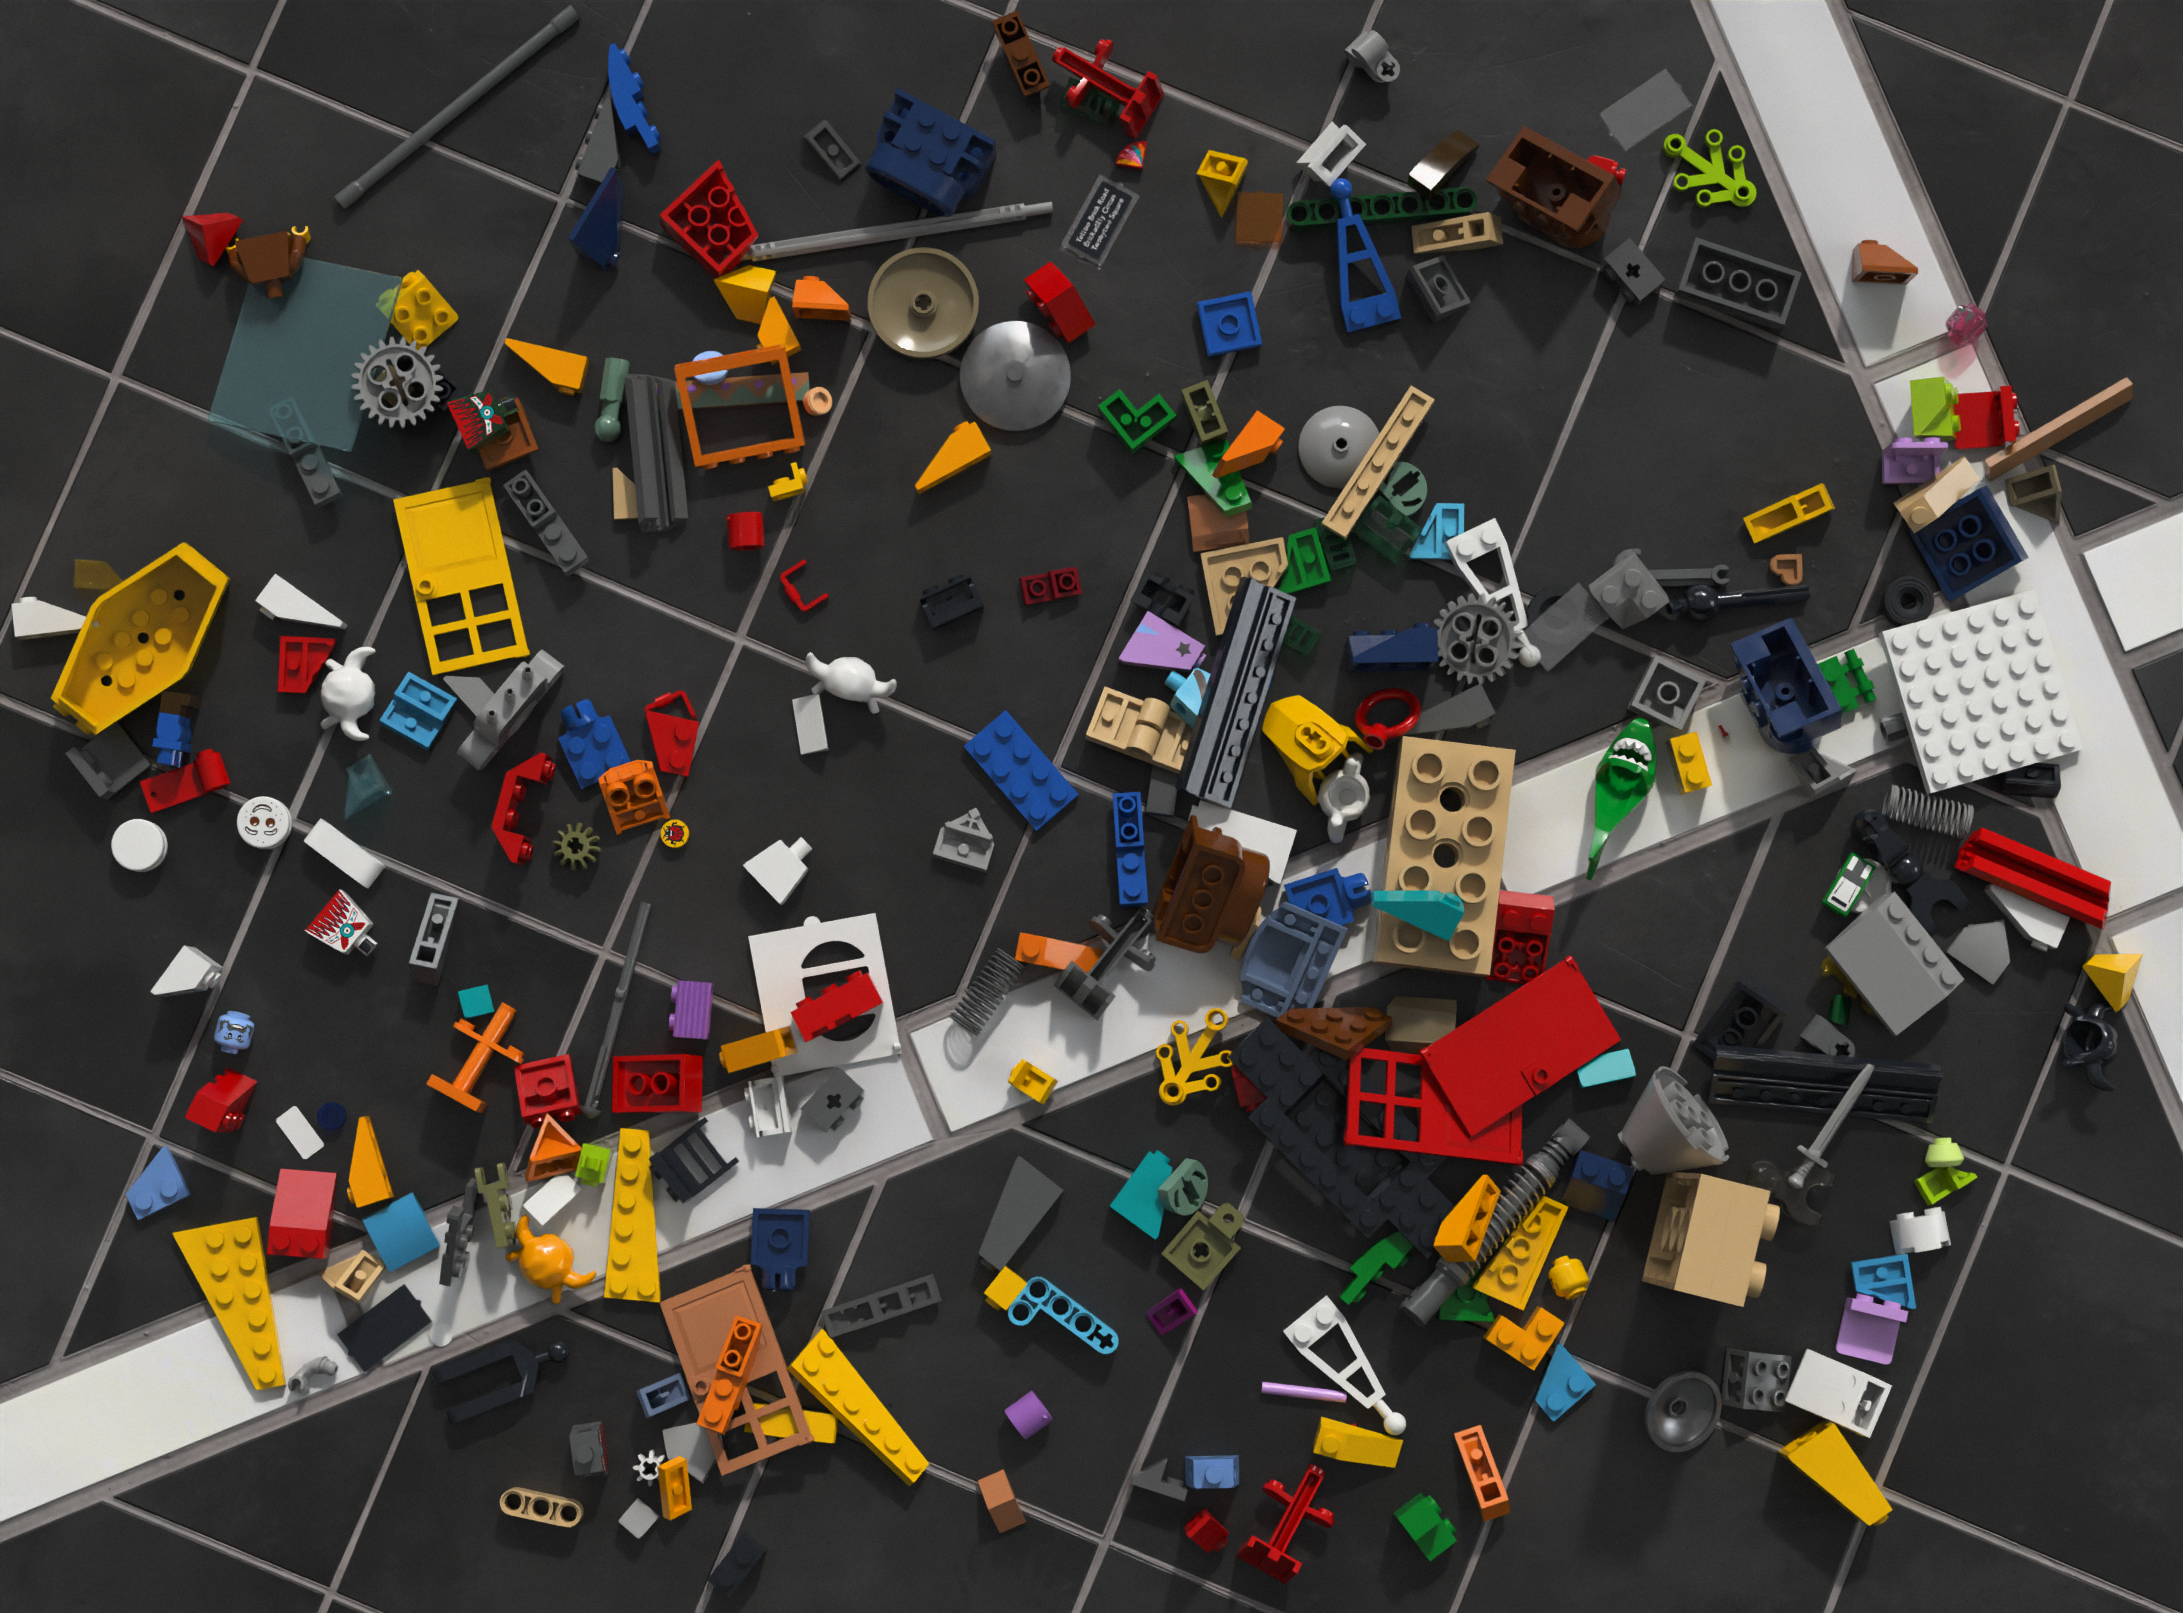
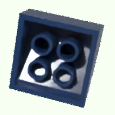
(1969, 544)

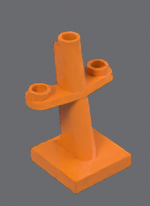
(472, 1069)

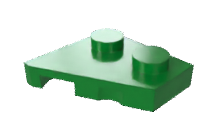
(1305, 561)

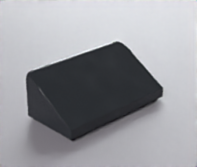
(2032, 781)

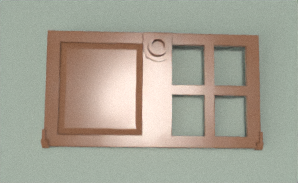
(699, 1328)

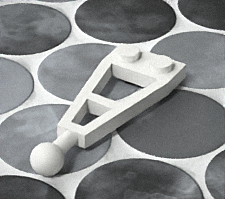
(1476, 543)
(1314, 1325)

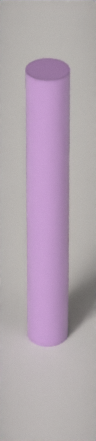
(1304, 1392)

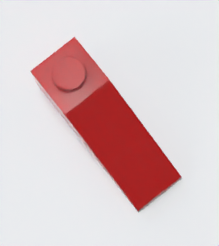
(1206, 1531)

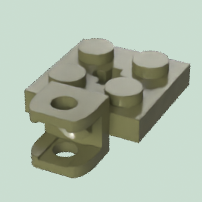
(498, 1205)
(1215, 1234)

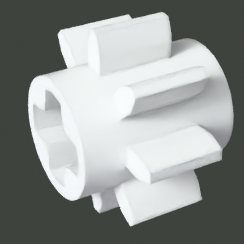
(643, 1466)

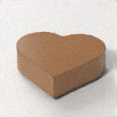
(1788, 568)

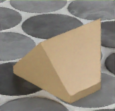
(354, 1275)

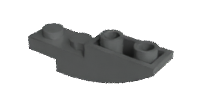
(314, 471)
(546, 522)

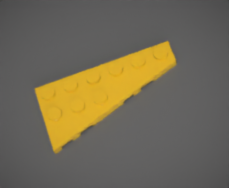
(234, 1278)

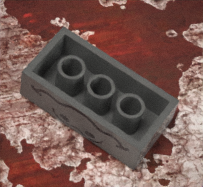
(1737, 284)

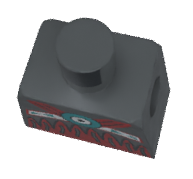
(588, 1450)

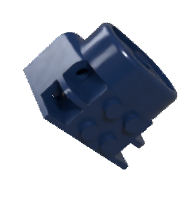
(929, 156)
(1785, 689)

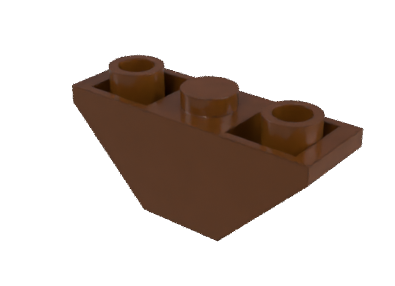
(1020, 54)

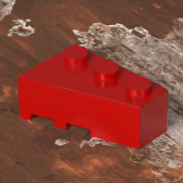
(836, 1005)
(222, 1104)

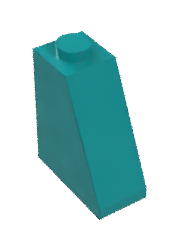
(1139, 1196)

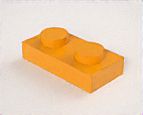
(674, 1488)

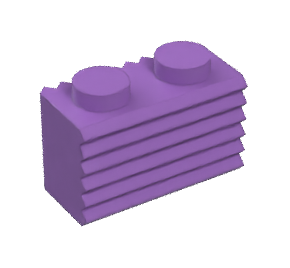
(692, 1009)

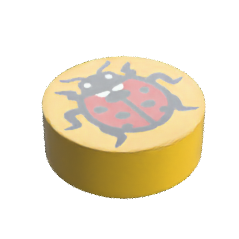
(675, 833)

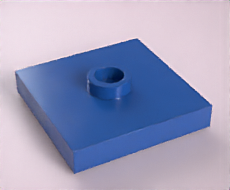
(1229, 324)

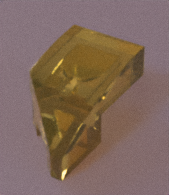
(94, 575)

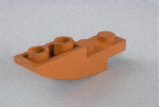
(731, 1375)

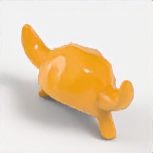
(546, 1261)

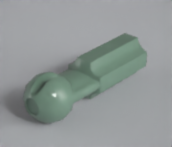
(612, 396)

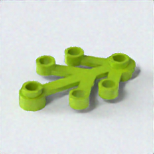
(1713, 171)

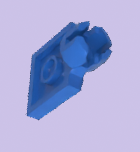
(591, 743)
(1330, 895)

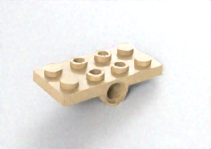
(1140, 729)

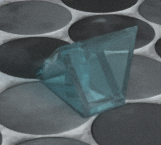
(364, 785)

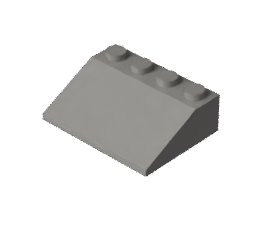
(1893, 963)

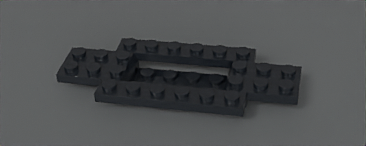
(1308, 1124)

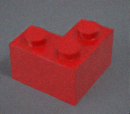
(1059, 301)

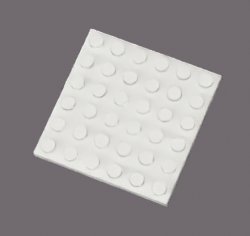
(1980, 691)

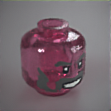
(1966, 324)

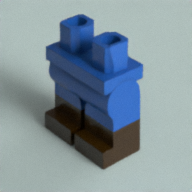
(174, 727)

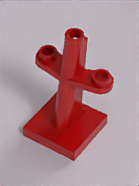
(1138, 101)
(1270, 1556)

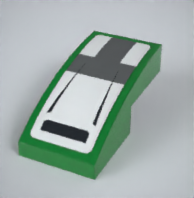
(1848, 885)

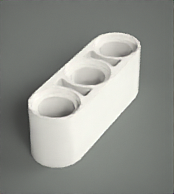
(344, 853)

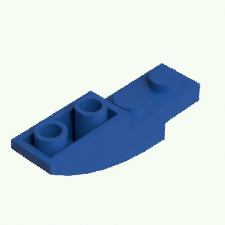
(625, 92)
(1130, 849)

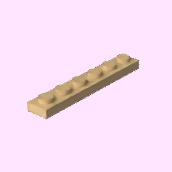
(1378, 462)

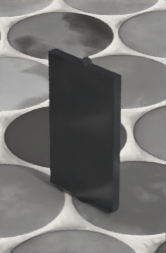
(384, 1327)

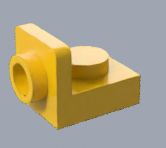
(787, 488)

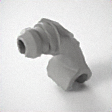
(318, 1365)

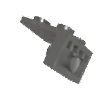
(109, 761)
(1755, 1380)

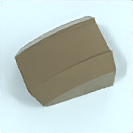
(1418, 1022)

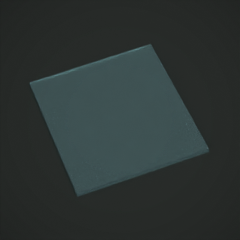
(298, 353)

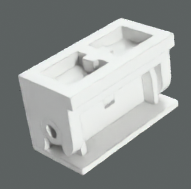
(768, 1106)

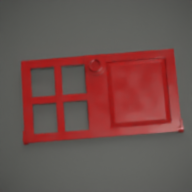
(1439, 1126)

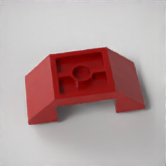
(537, 770)

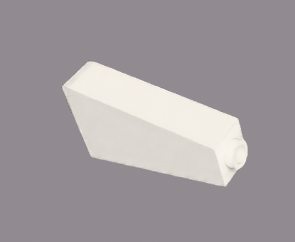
(1251, 833)

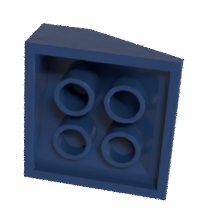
(600, 226)

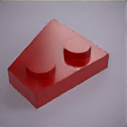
(301, 662)
(673, 741)

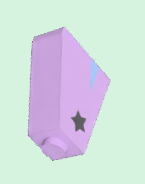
(1162, 647)

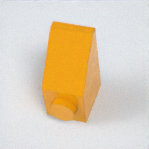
(776, 330)

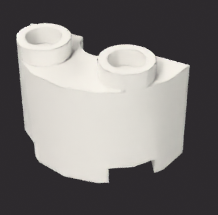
(1920, 1232)

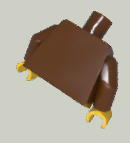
(269, 259)

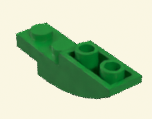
(1390, 1250)

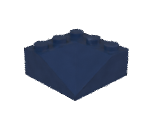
(1408, 651)

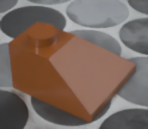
(1880, 265)

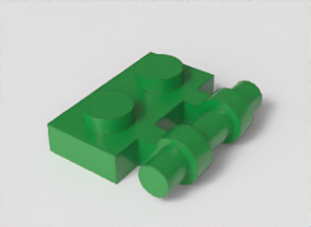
(1836, 678)

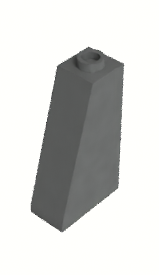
(1019, 1210)

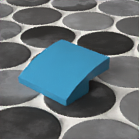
(418, 711)
(401, 1232)

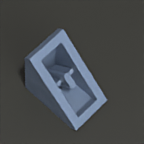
(663, 1395)

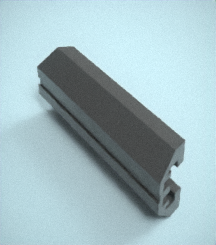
(656, 452)

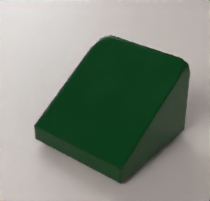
(1839, 1010)

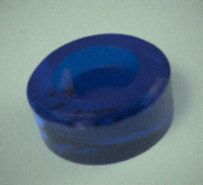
(331, 1116)

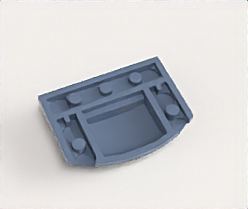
(1289, 960)

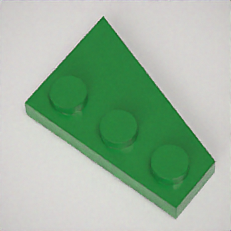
(1466, 1303)

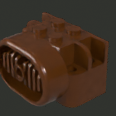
(1555, 190)
(1210, 891)

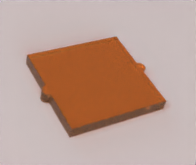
(1259, 217)

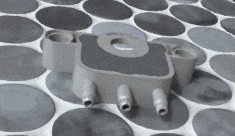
(509, 708)

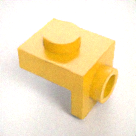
(1032, 1081)

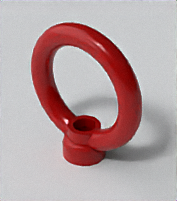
(1378, 734)

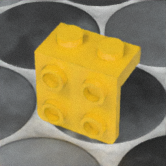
(421, 311)

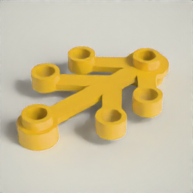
(1191, 1060)

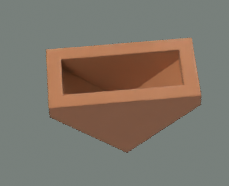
(1001, 1501)

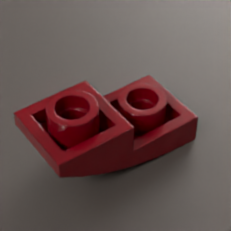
(1050, 586)

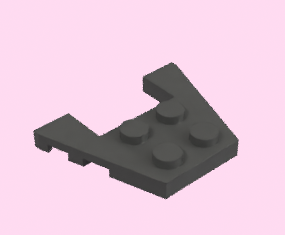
(458, 1235)

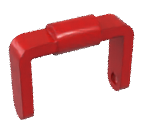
(792, 593)
(669, 698)

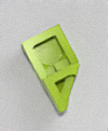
(1941, 1182)

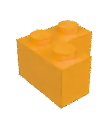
(1529, 1343)

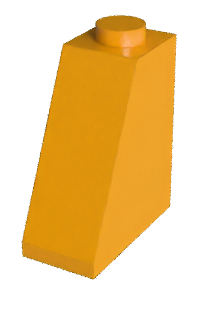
(758, 1049)

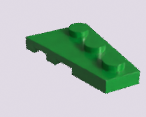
(1225, 492)

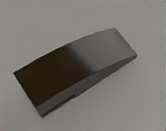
(1441, 164)

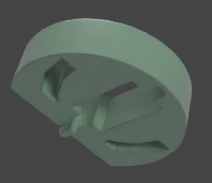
(1418, 491)
(1171, 1192)

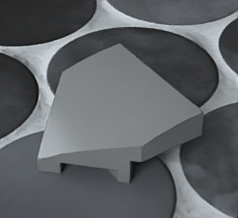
(965, 842)
(1983, 949)
(692, 1444)

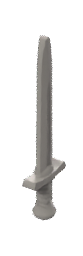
(1814, 1153)

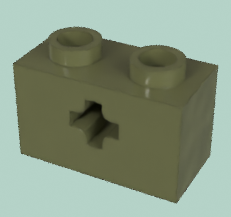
(1204, 413)

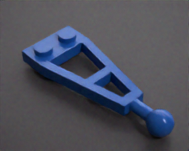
(1369, 310)

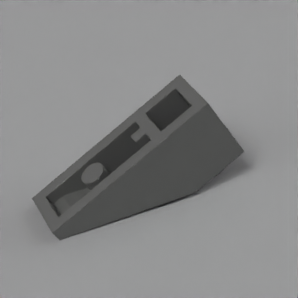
(433, 939)

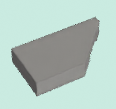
(471, 691)

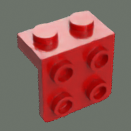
(1987, 419)

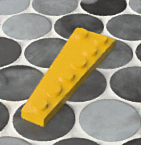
(633, 1242)

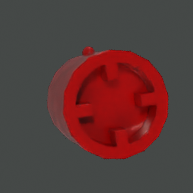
(745, 531)

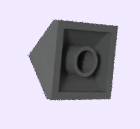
(1437, 288)

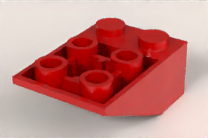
(1521, 936)

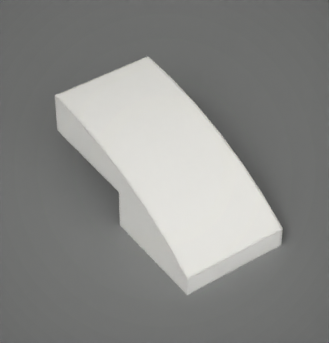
(551, 1199)

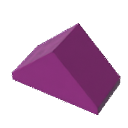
(1171, 1312)

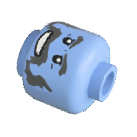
(234, 1032)

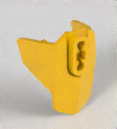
(1307, 740)

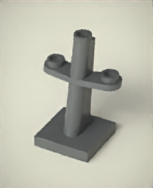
(1086, 988)

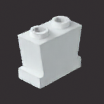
(1330, 153)

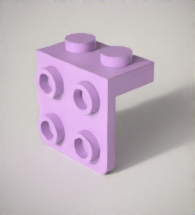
(1911, 461)
(1869, 1329)

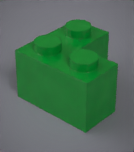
(1136, 426)
(1425, 1526)

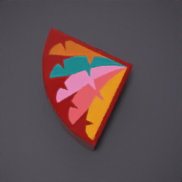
(1132, 156)

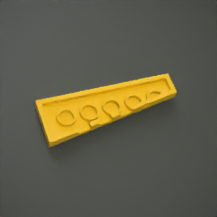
(843, 1391)

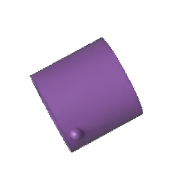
(1028, 1415)

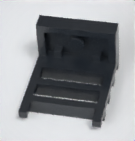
(681, 1181)

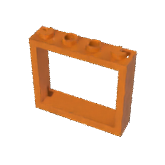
(731, 361)

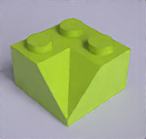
(1934, 409)

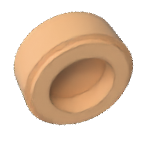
(817, 401)

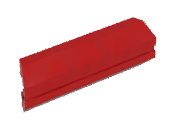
(2036, 876)

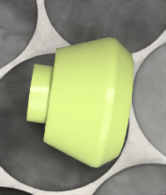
(1943, 1153)

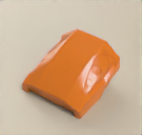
(633, 795)

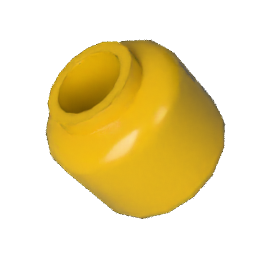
(1568, 1277)

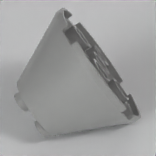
(1672, 1128)

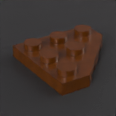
(1335, 1029)

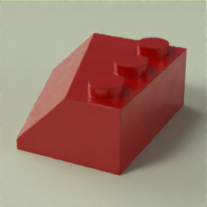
(710, 222)

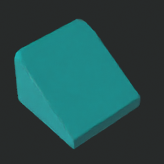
(476, 1001)

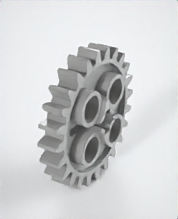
(421, 373)
(1500, 643)

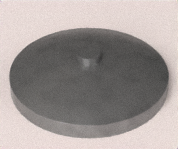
(1015, 376)

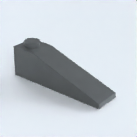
(1456, 713)

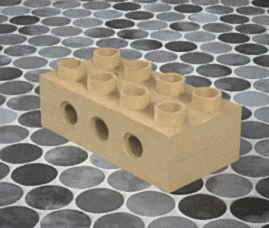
(1474, 835)
(1710, 1238)

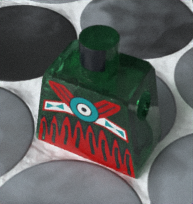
(481, 418)

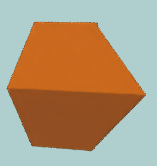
(552, 1153)

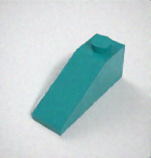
(1425, 909)

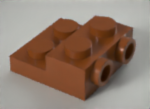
(513, 444)

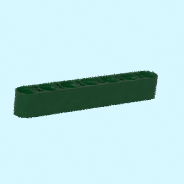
(1393, 203)

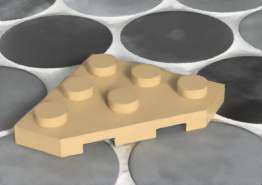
(1224, 567)

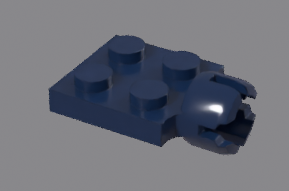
(780, 1245)

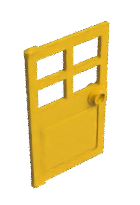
(456, 548)

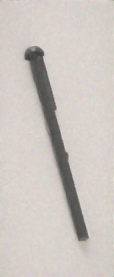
(589, 1110)

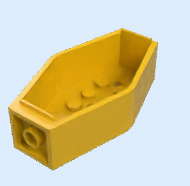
(140, 669)

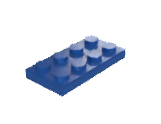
(1021, 770)

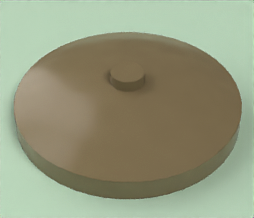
(923, 303)

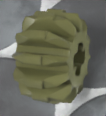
(570, 853)

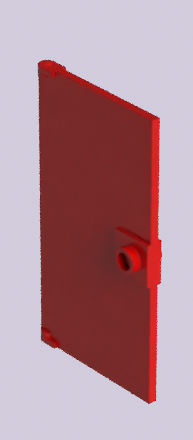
(1520, 1046)

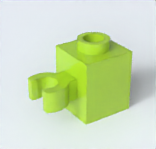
(593, 1164)

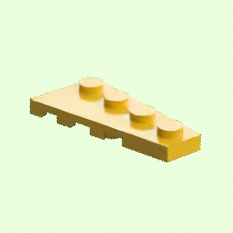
(1520, 1259)

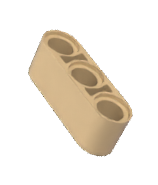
(528, 1511)

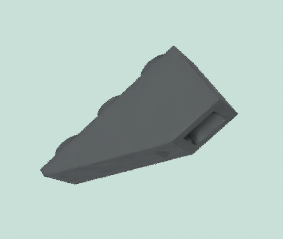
(602, 147)

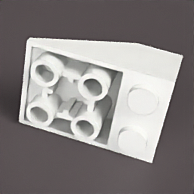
(1838, 1393)

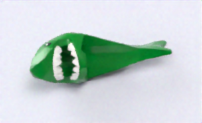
(1621, 783)

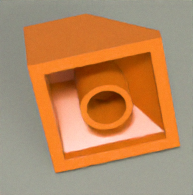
(818, 301)

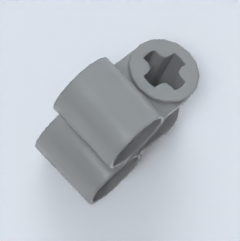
(1370, 52)

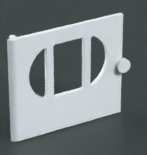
(779, 981)

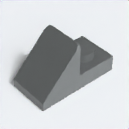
(1151, 1478)

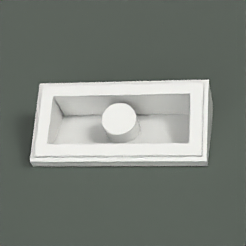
(810, 724)

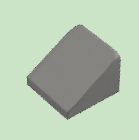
(638, 1518)

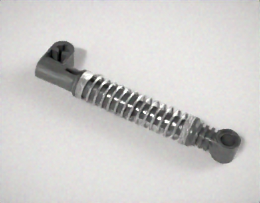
(1542, 1169)

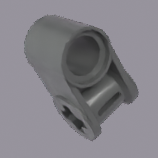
(1824, 1037)

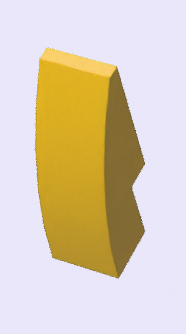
(1789, 513)
(782, 1424)

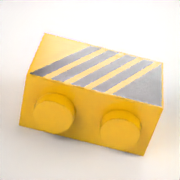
(1688, 763)

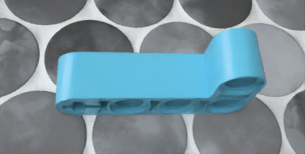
(1067, 1319)

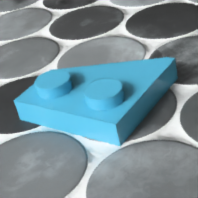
(1442, 525)

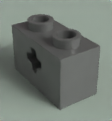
(1629, 258)
(836, 1084)

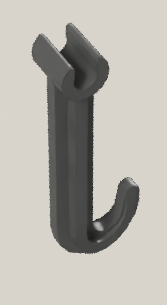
(1683, 577)

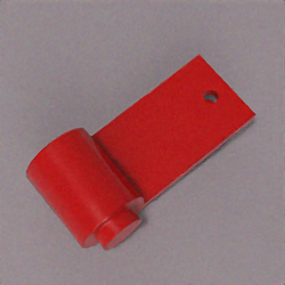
(187, 782)

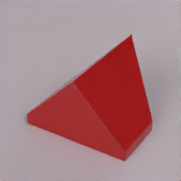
(211, 234)

